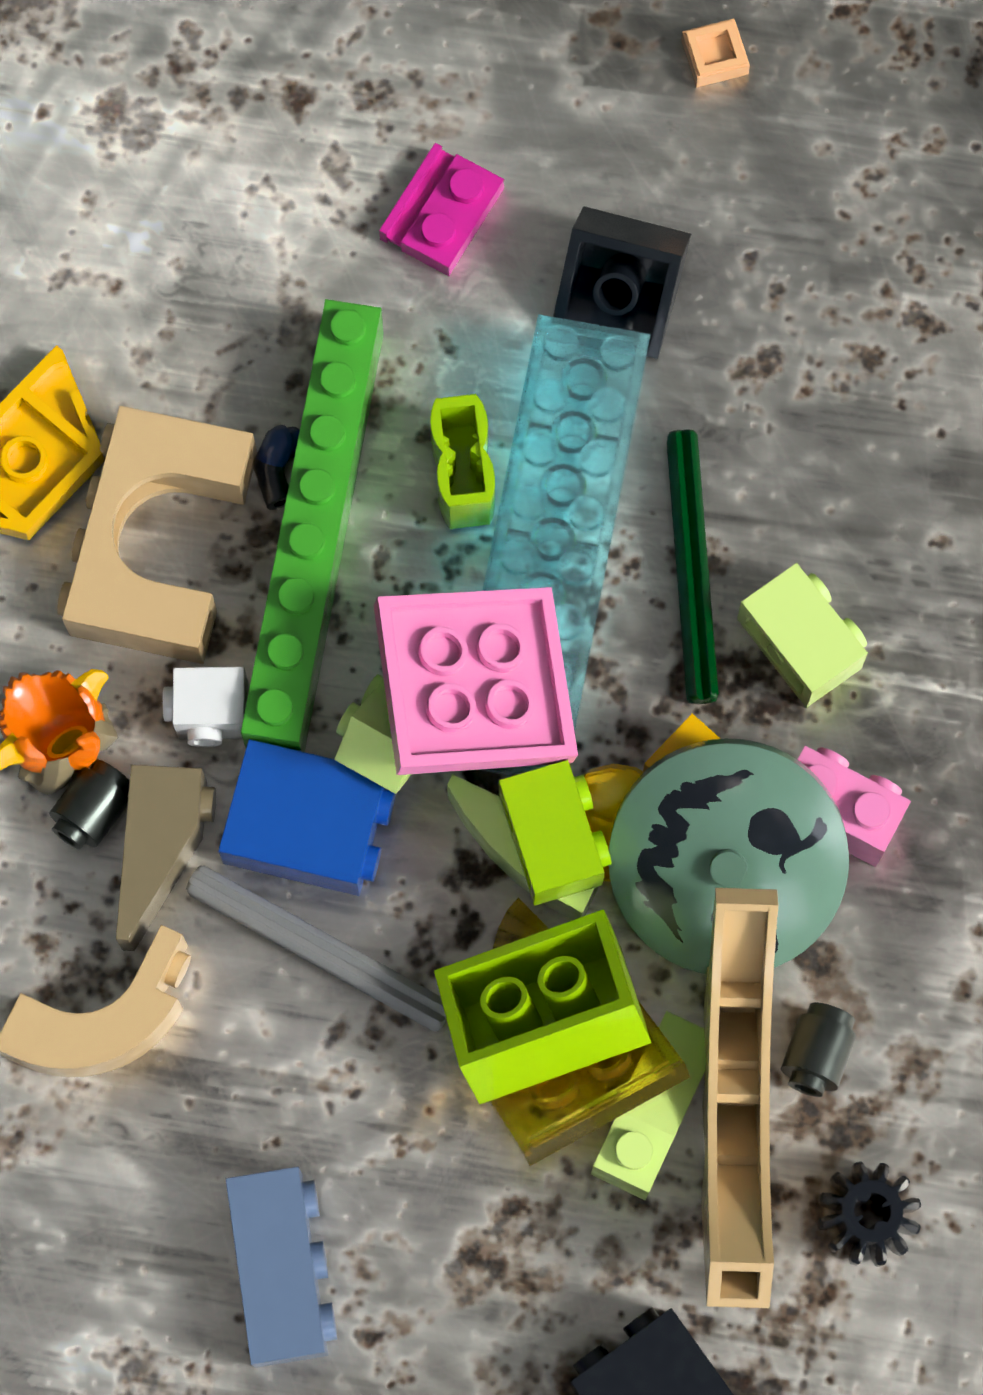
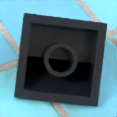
(622, 274)

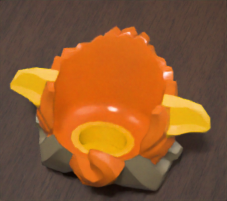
(53, 726)

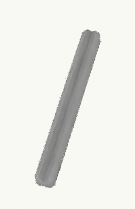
(317, 947)

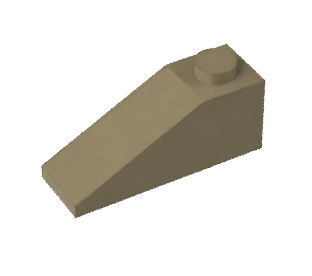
(160, 838)

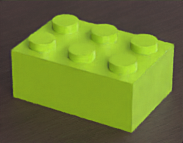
(541, 1007)

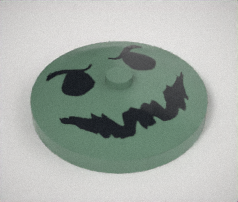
(726, 820)

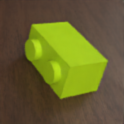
(553, 832)

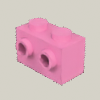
(867, 806)

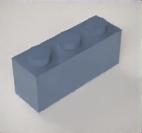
(280, 1266)

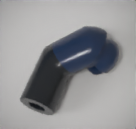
(271, 461)

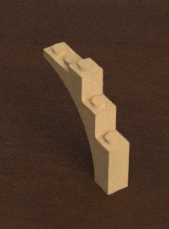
(738, 1099)

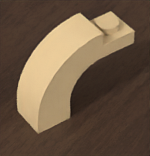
(106, 1038)

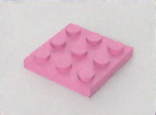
(474, 680)

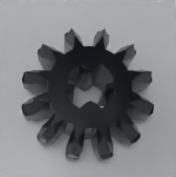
(856, 1195)

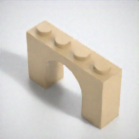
(145, 459)

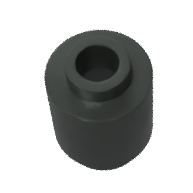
(90, 805)
(819, 1049)

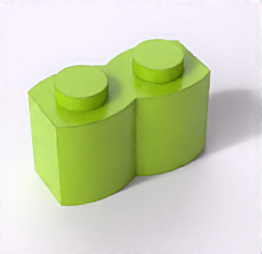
(462, 461)

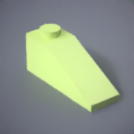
(644, 1134)

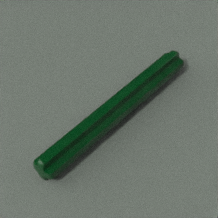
(692, 567)

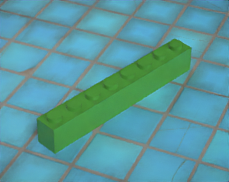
(314, 526)

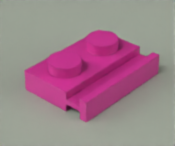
(442, 209)

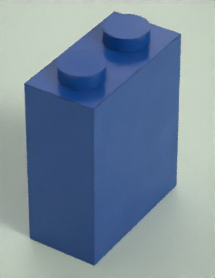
(304, 819)

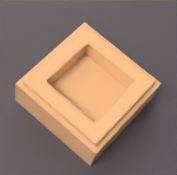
(715, 53)

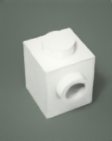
(206, 704)

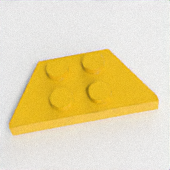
(44, 446)

